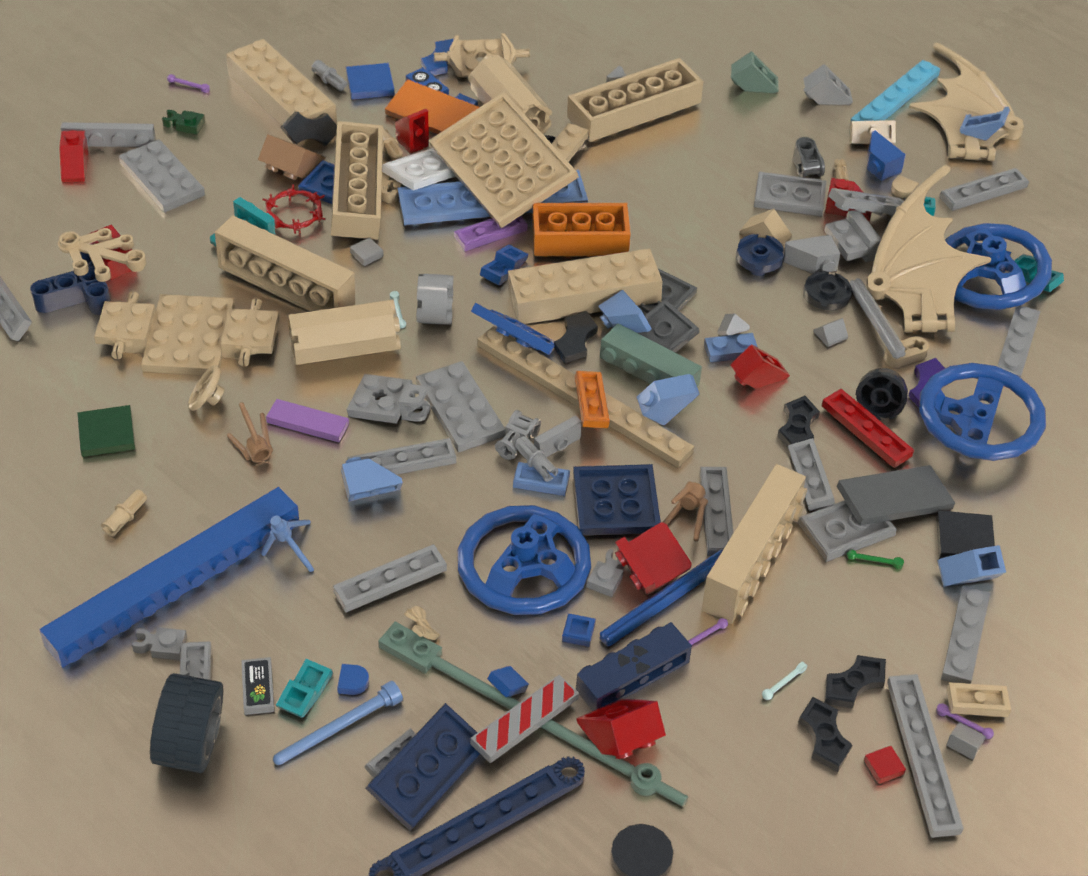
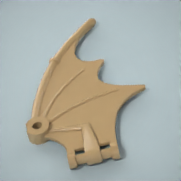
(974, 95)
(918, 265)

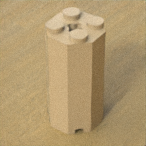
(497, 76)
(344, 332)

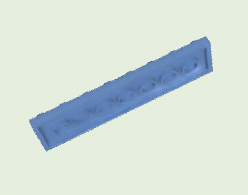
(455, 202)

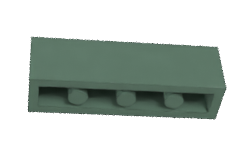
(644, 357)

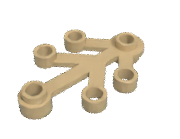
(72, 243)

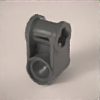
(808, 158)

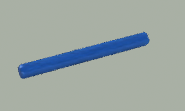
(658, 601)

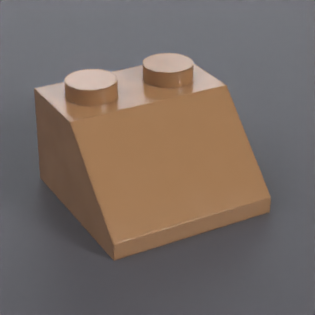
(288, 157)

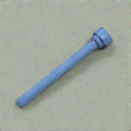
(388, 695)

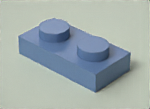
(728, 347)

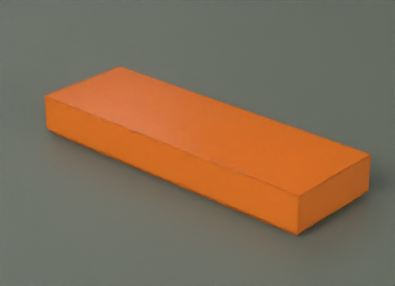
(592, 399)

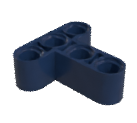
(69, 290)

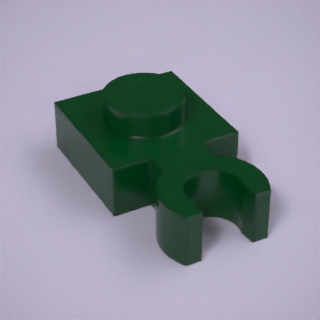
(185, 122)

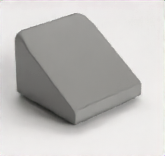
(965, 740)

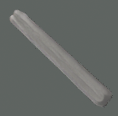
(877, 319)

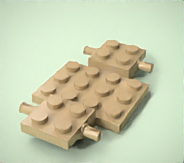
(186, 332)

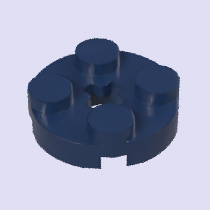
(756, 263)

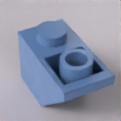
(972, 566)

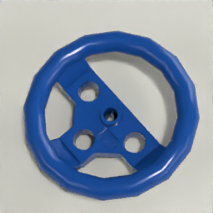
(994, 246)
(976, 418)
(526, 555)

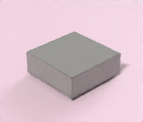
(366, 251)

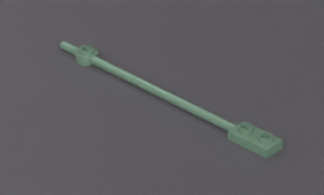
(425, 654)

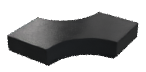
(300, 128)
(572, 343)
(800, 415)
(845, 687)
(829, 745)

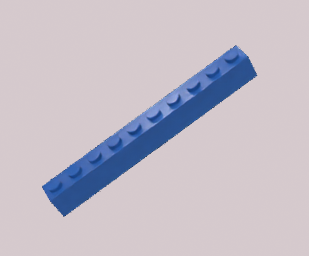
(165, 579)

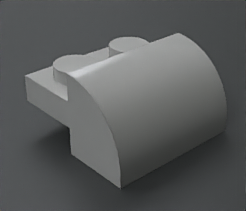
(854, 237)

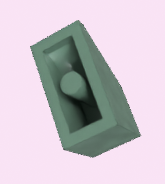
(753, 75)

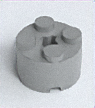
(434, 299)

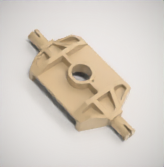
(464, 53)

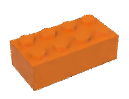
(580, 229)

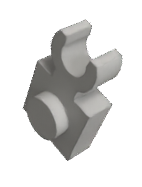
(606, 575)
(163, 644)

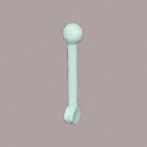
(395, 296)
(767, 694)

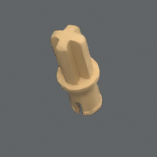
(390, 146)
(123, 513)

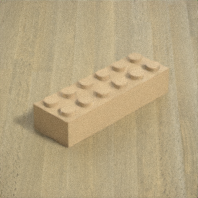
(276, 83)
(635, 99)
(357, 180)
(283, 267)
(583, 285)
(753, 544)

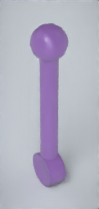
(204, 87)
(721, 624)
(943, 710)

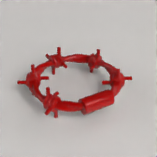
(291, 192)

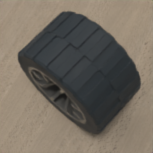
(186, 722)

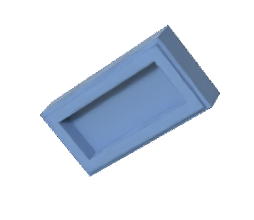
(529, 479)

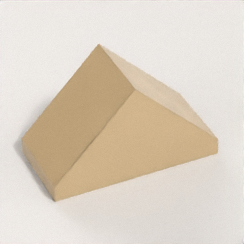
(768, 224)

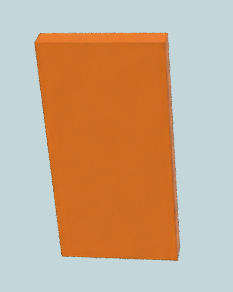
(442, 108)

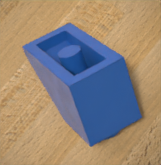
(884, 157)

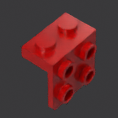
(653, 558)

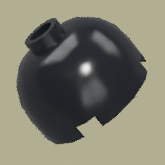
(882, 393)

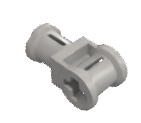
(516, 428)

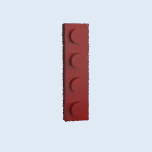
(867, 428)

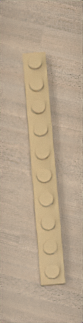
(562, 383)

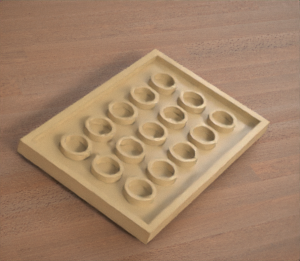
(503, 159)

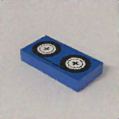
(424, 78)

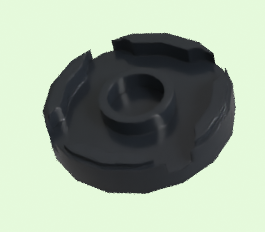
(827, 291)
(642, 851)

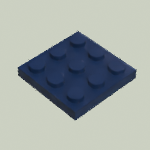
(615, 499)

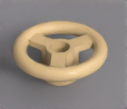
(206, 389)

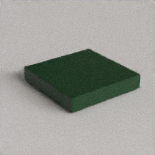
(106, 430)

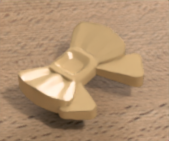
(423, 628)

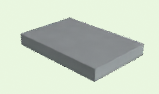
(790, 194)
(837, 531)

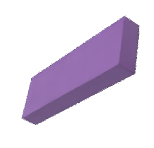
(487, 232)
(307, 420)

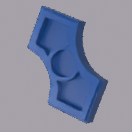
(437, 67)

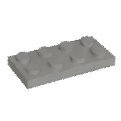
(161, 175)
(461, 406)

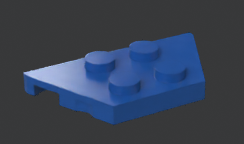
(509, 326)

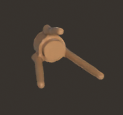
(257, 447)
(690, 498)

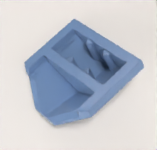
(985, 125)

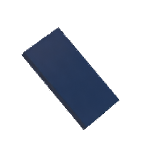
(425, 767)

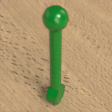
(897, 562)

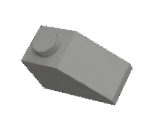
(826, 88)
(812, 254)

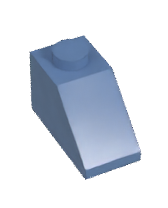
(623, 311)
(667, 397)
(367, 479)

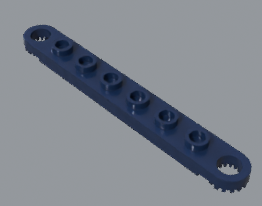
(482, 820)

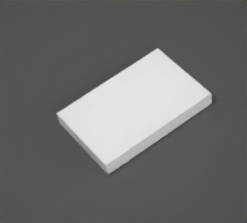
(418, 169)

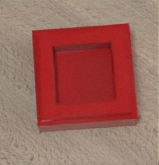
(884, 764)

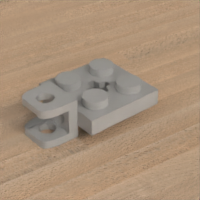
(396, 400)

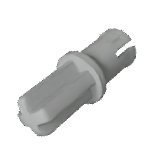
(328, 75)
(535, 458)

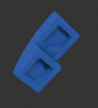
(505, 259)

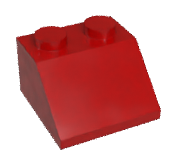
(623, 726)

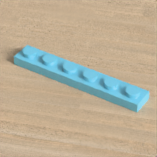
(899, 93)

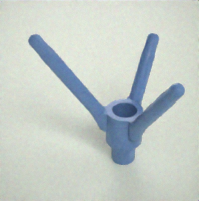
(281, 531)

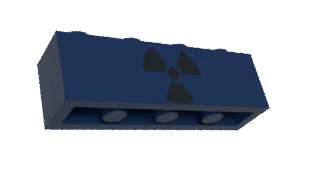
(633, 667)

